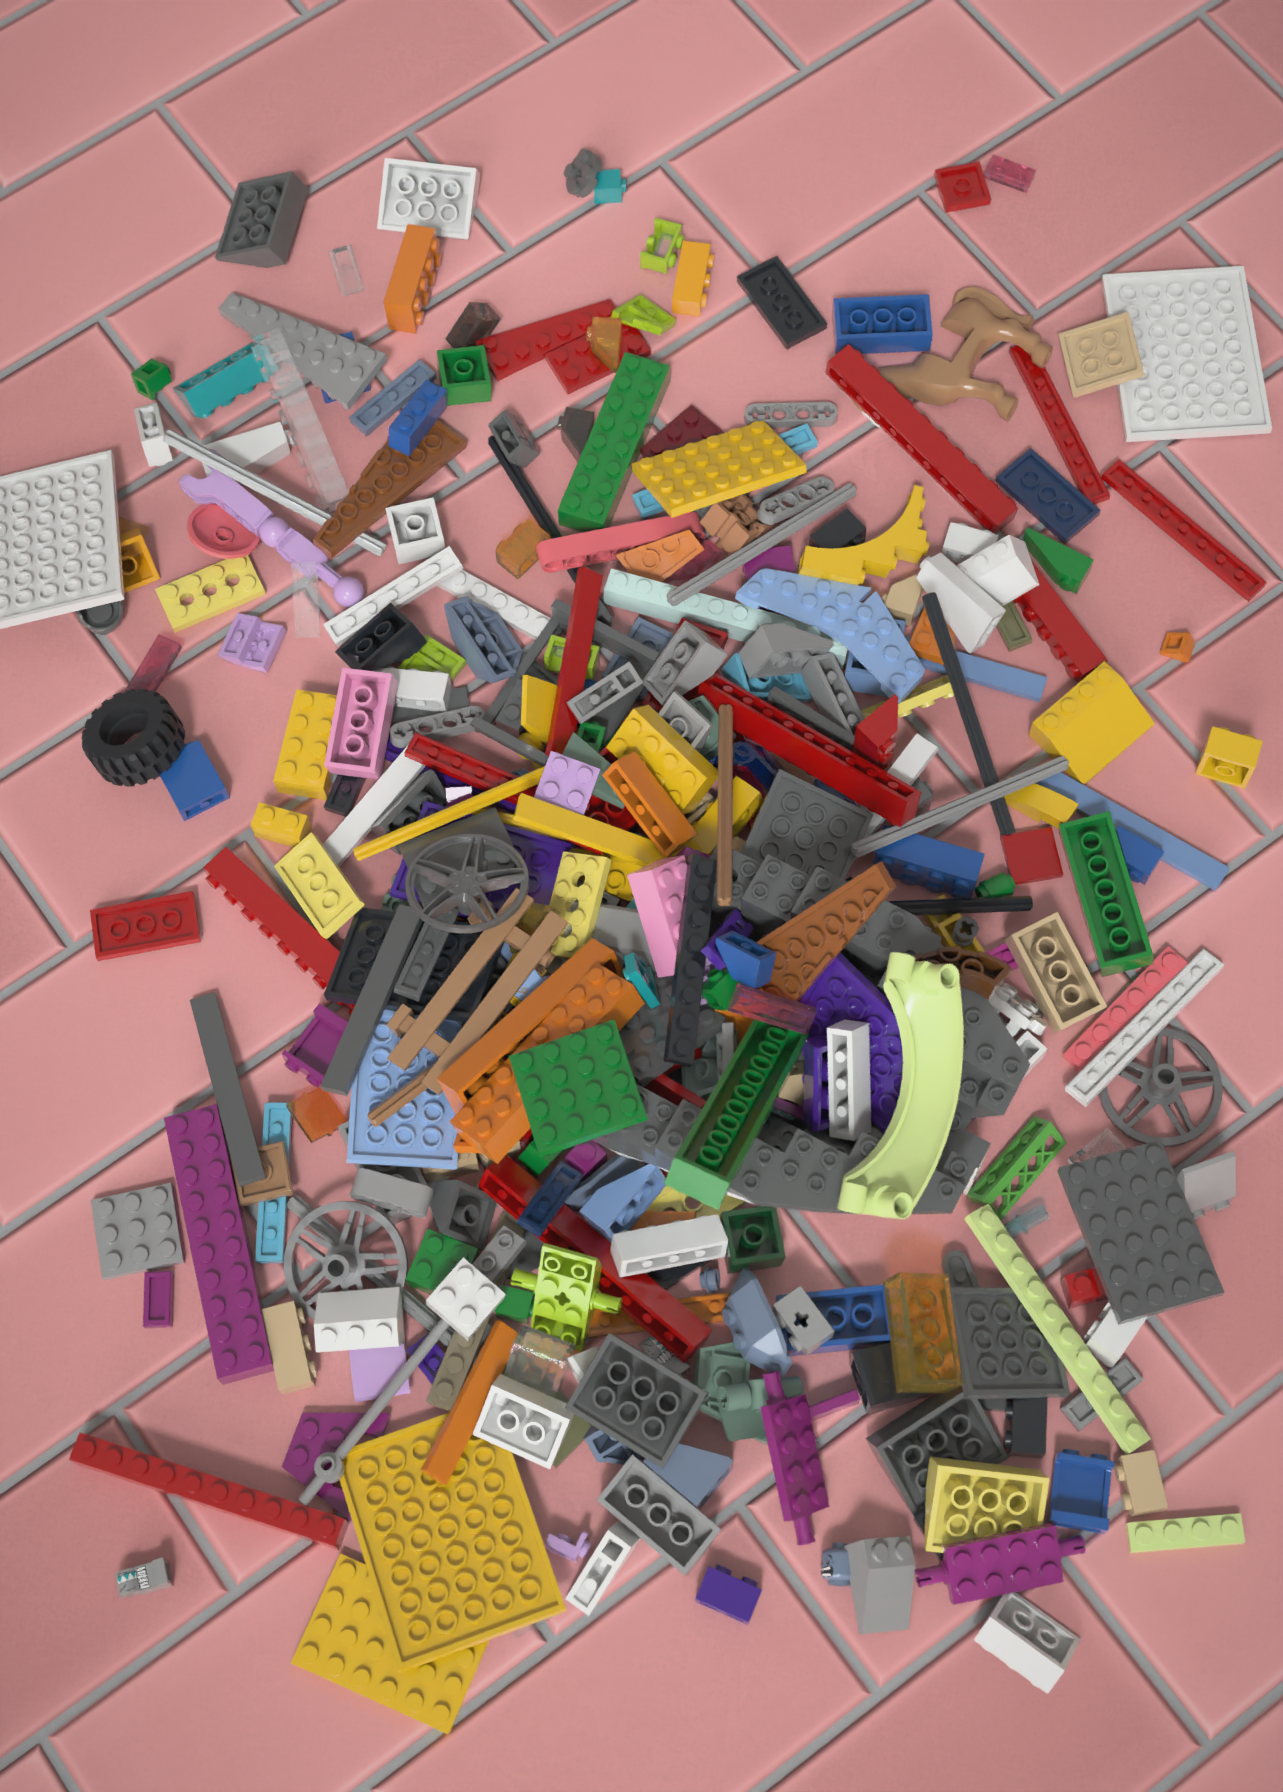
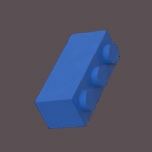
(417, 417)

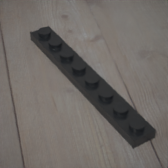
(690, 961)

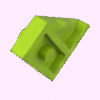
(644, 315)
(435, 657)

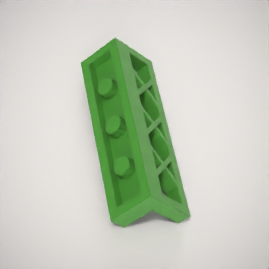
(1014, 1162)

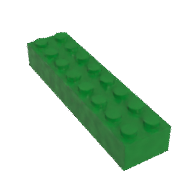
(614, 444)

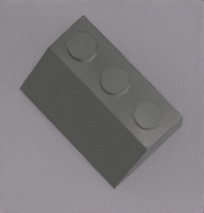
(409, 805)

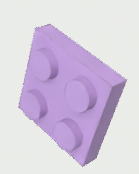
(567, 783)

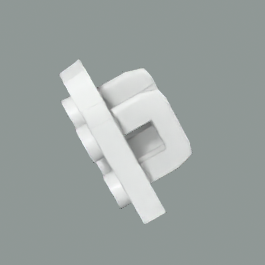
(1022, 1013)

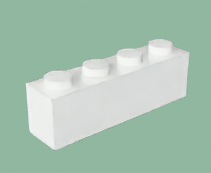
(421, 688)
(849, 1079)
(668, 1245)

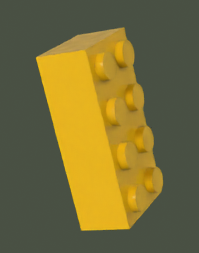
(305, 746)
(667, 755)

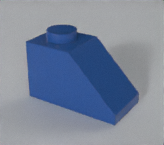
(1139, 855)
(746, 959)

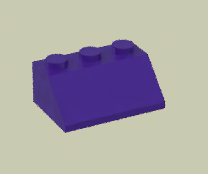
(815, 1081)

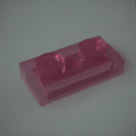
(1009, 173)

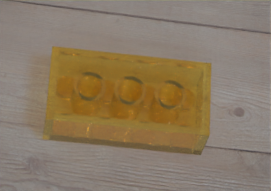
(922, 1333)

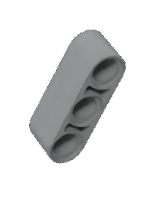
(391, 1193)

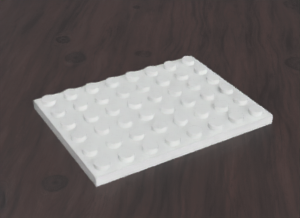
(1194, 353)
(59, 539)

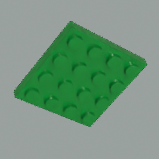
(577, 1088)

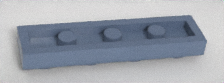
(391, 398)

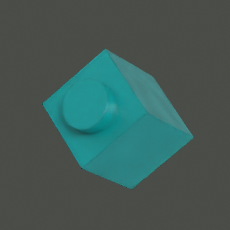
(609, 187)

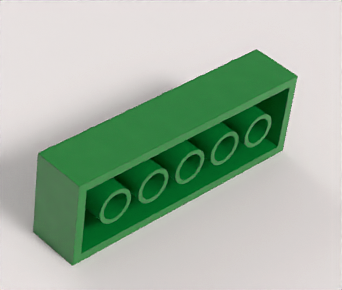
(1105, 894)

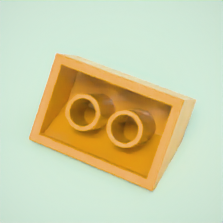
(136, 561)

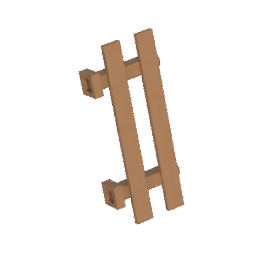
(421, 1032)

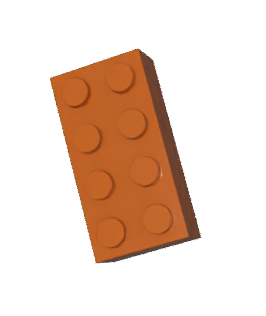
(412, 279)

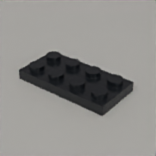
(781, 302)

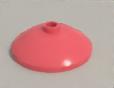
(219, 533)

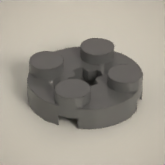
(582, 173)

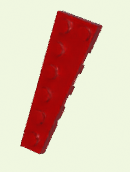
(528, 344)

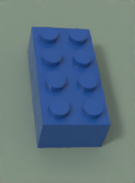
(883, 324)
(932, 864)
(854, 1314)

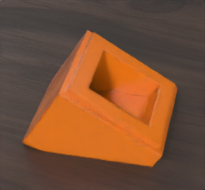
(1178, 646)

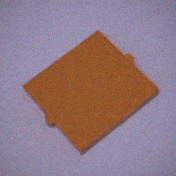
(316, 1114)

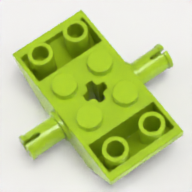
(566, 1294)

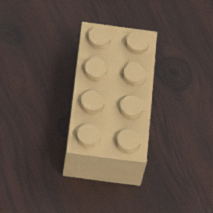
(1055, 972)

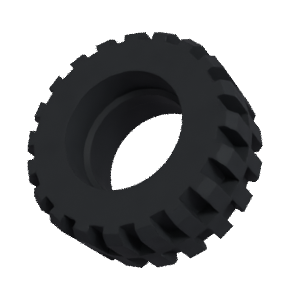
(145, 755)

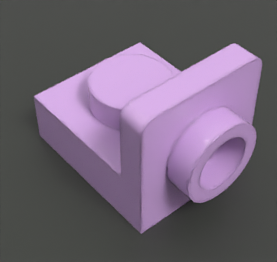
(563, 1546)

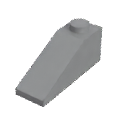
(605, 693)

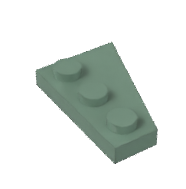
(581, 751)

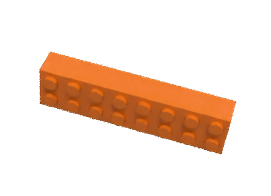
(495, 1047)
(495, 1113)

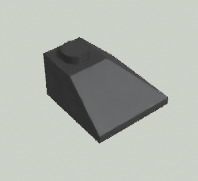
(462, 1212)

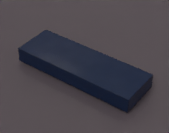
(550, 1199)

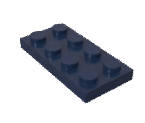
(1047, 496)

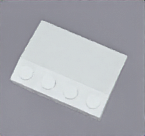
(428, 197)

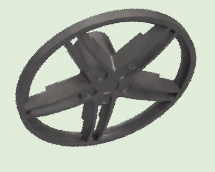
(467, 885)
(1162, 1086)
(342, 1263)

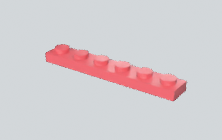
(1125, 1008)

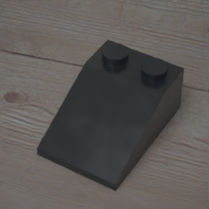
(382, 641)

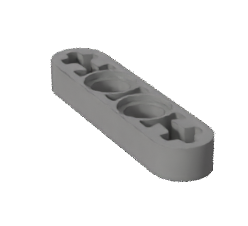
(790, 410)
(792, 496)
(436, 721)

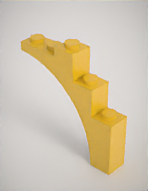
(877, 557)

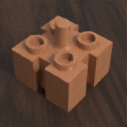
(734, 523)

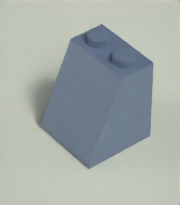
(693, 1473)

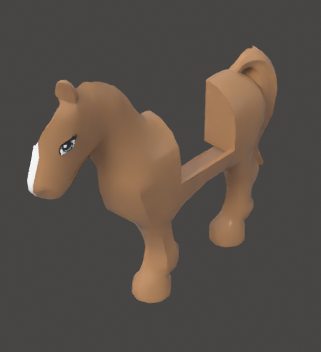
(983, 322)

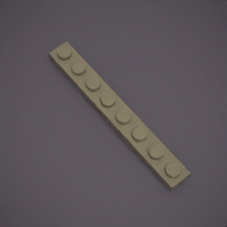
(461, 1352)

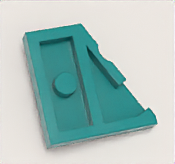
(642, 978)

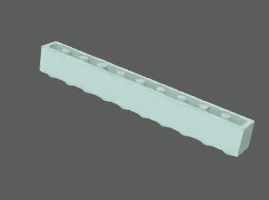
(736, 619)

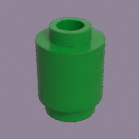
(996, 886)

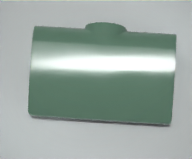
(741, 1406)

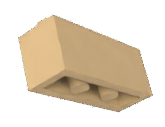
(289, 1347)

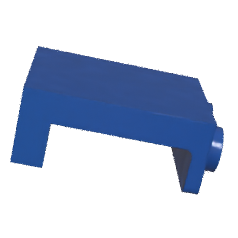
(193, 782)
(1080, 1491)

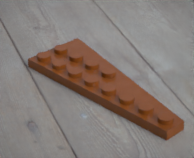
(384, 484)
(821, 932)

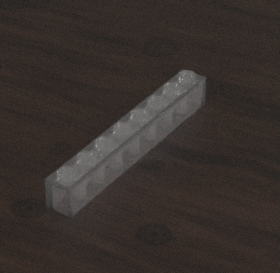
(301, 419)

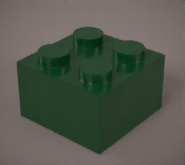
(752, 1239)

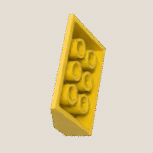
(1092, 723)

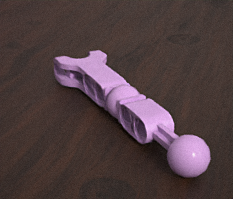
(272, 530)

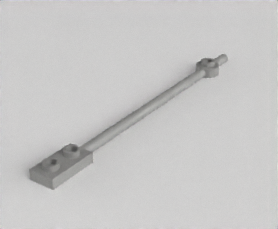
(492, 1264)

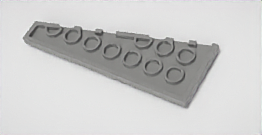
(325, 358)

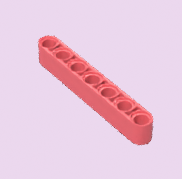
(606, 543)

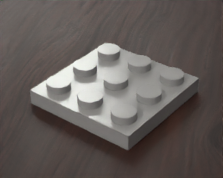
(137, 1231)

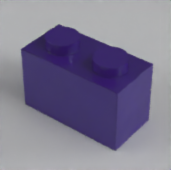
(728, 1594)

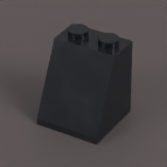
(876, 1379)

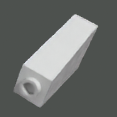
(254, 449)
(964, 604)

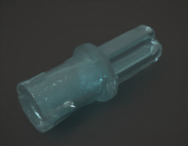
(1026, 1221)

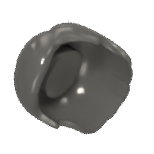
(102, 618)

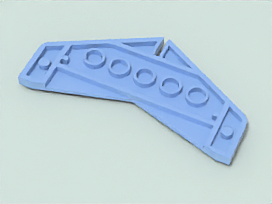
(839, 612)

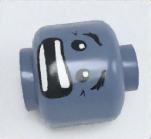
(836, 1565)

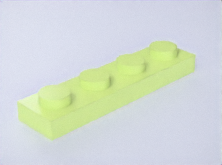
(1185, 1533)

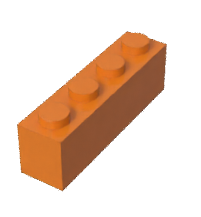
(649, 804)

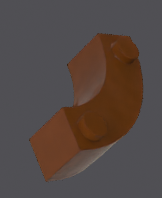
(977, 971)

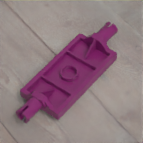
(793, 1456)
(1001, 1563)

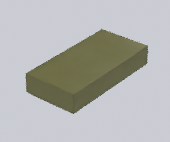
(1013, 628)

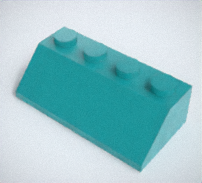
(220, 382)

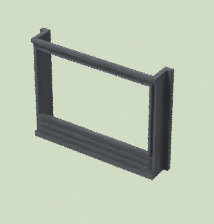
(636, 653)

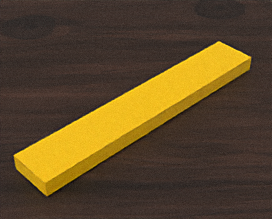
(586, 831)

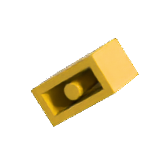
(280, 825)

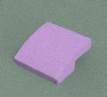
(252, 642)
(374, 1370)

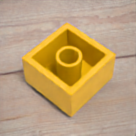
(1229, 757)

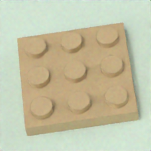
(1101, 354)

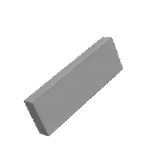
(1079, 1409)

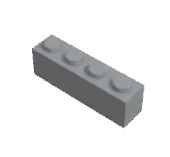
(831, 691)

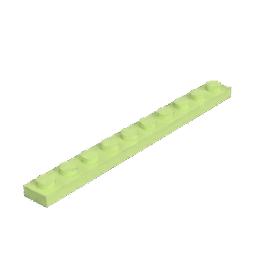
(1057, 1329)

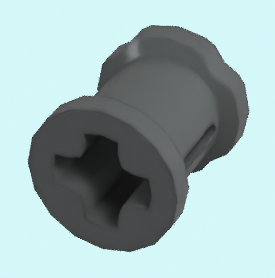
(966, 924)

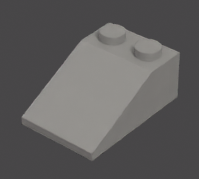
(780, 650)
(684, 663)
(686, 720)
(1209, 1184)
(882, 1583)

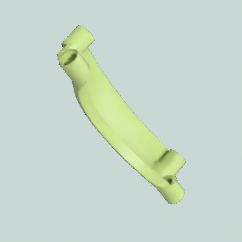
(931, 1033)

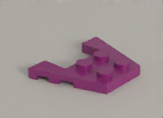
(322, 1434)

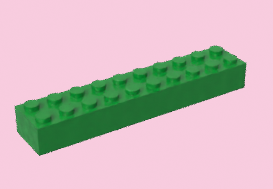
(735, 1113)

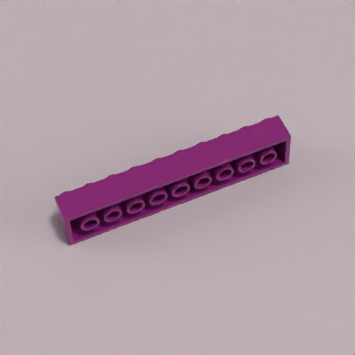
(219, 1245)

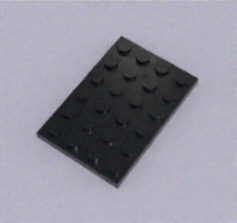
(361, 949)

